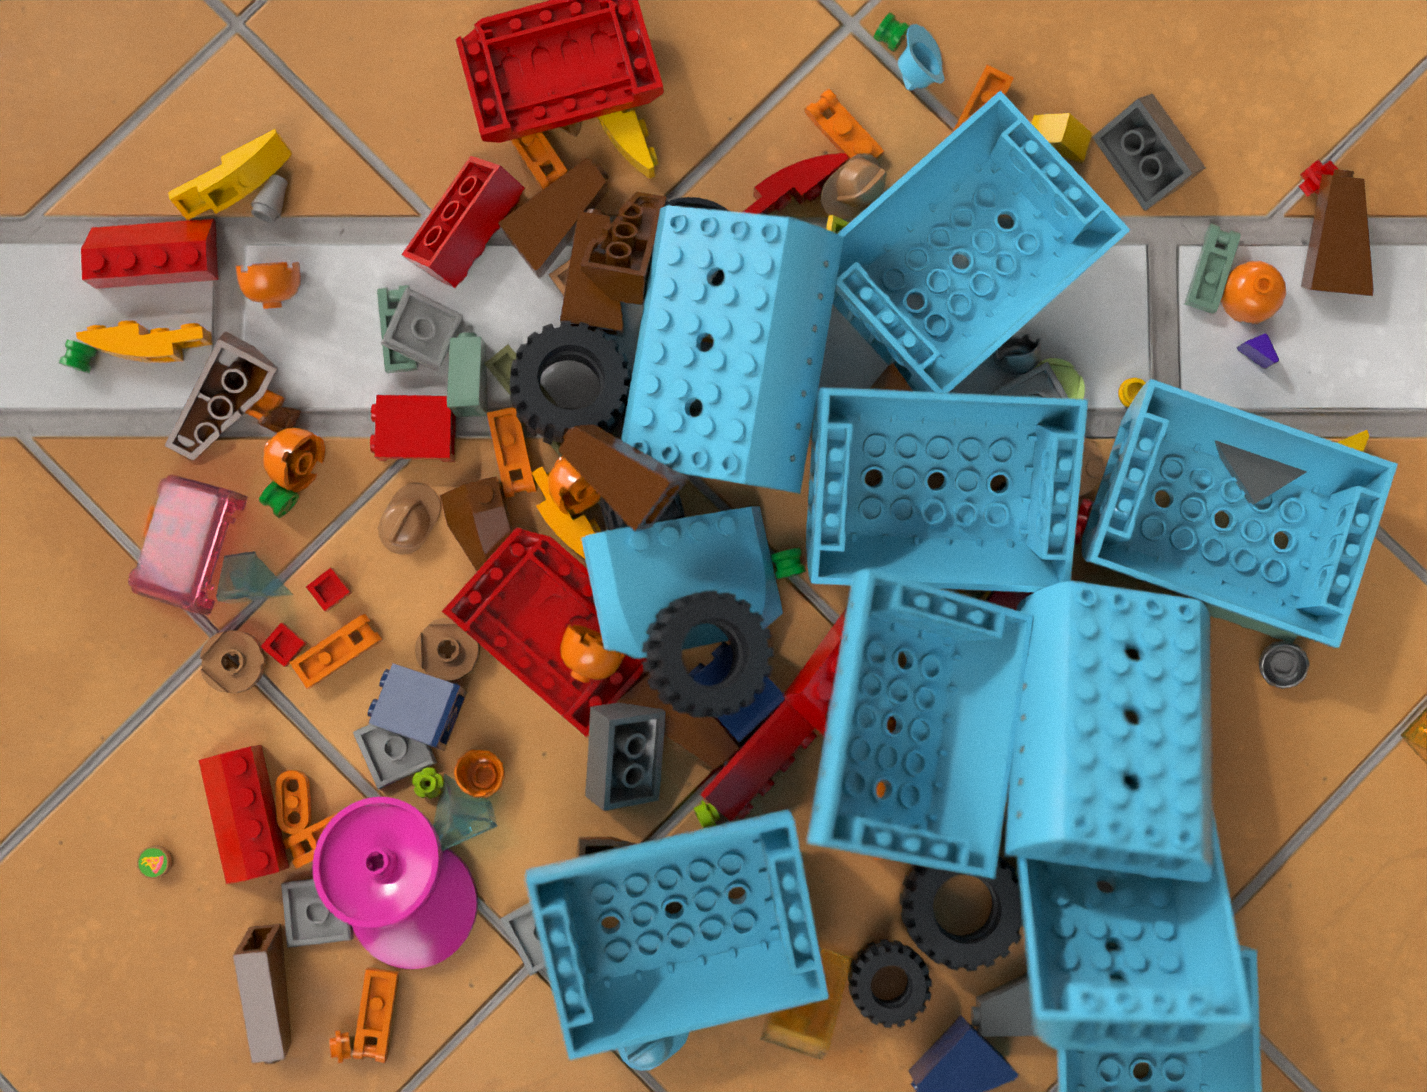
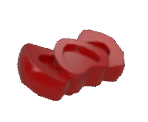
(1082, 519)

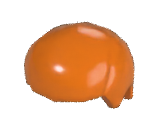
(479, 773)

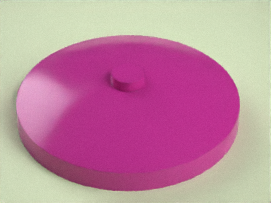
(377, 863)
(436, 928)

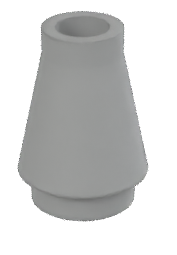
(269, 201)

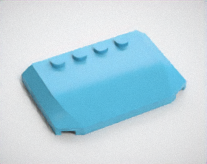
(648, 568)

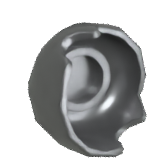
(1018, 355)
(1283, 664)

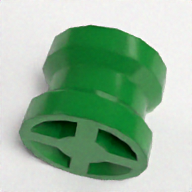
(891, 32)
(78, 356)
(278, 499)
(788, 563)

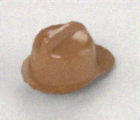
(853, 186)
(409, 518)

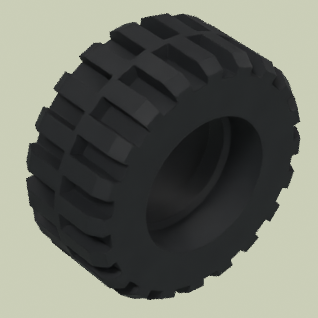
(576, 345)
(748, 651)
(970, 949)

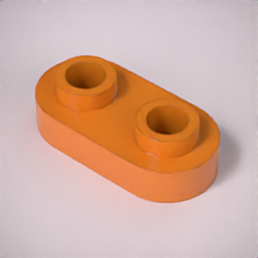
(290, 801)

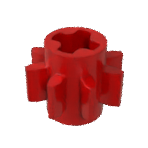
(1313, 175)

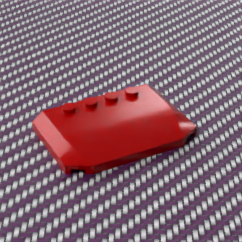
(557, 66)
(520, 613)

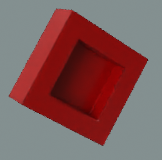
(328, 589)
(283, 644)

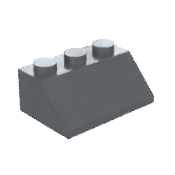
(1148, 151)
(624, 755)

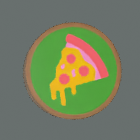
(154, 862)

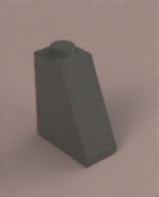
(1255, 473)
(1005, 1010)

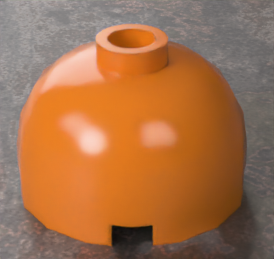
(269, 282)
(1253, 292)
(292, 456)
(570, 489)
(585, 654)

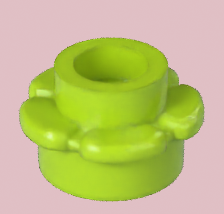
(427, 791)
(706, 815)

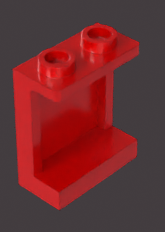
(413, 428)

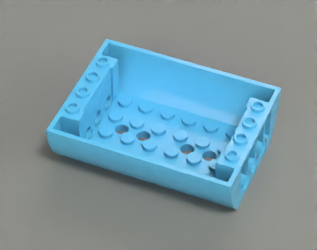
(1175, 957)

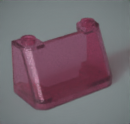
(185, 543)

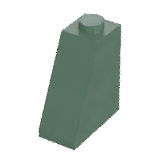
(467, 376)

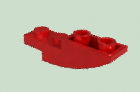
(800, 180)

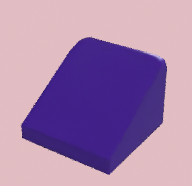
(1260, 351)

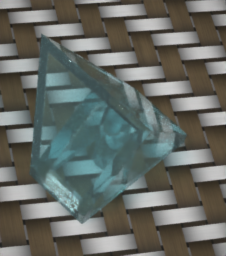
(247, 579)
(460, 815)

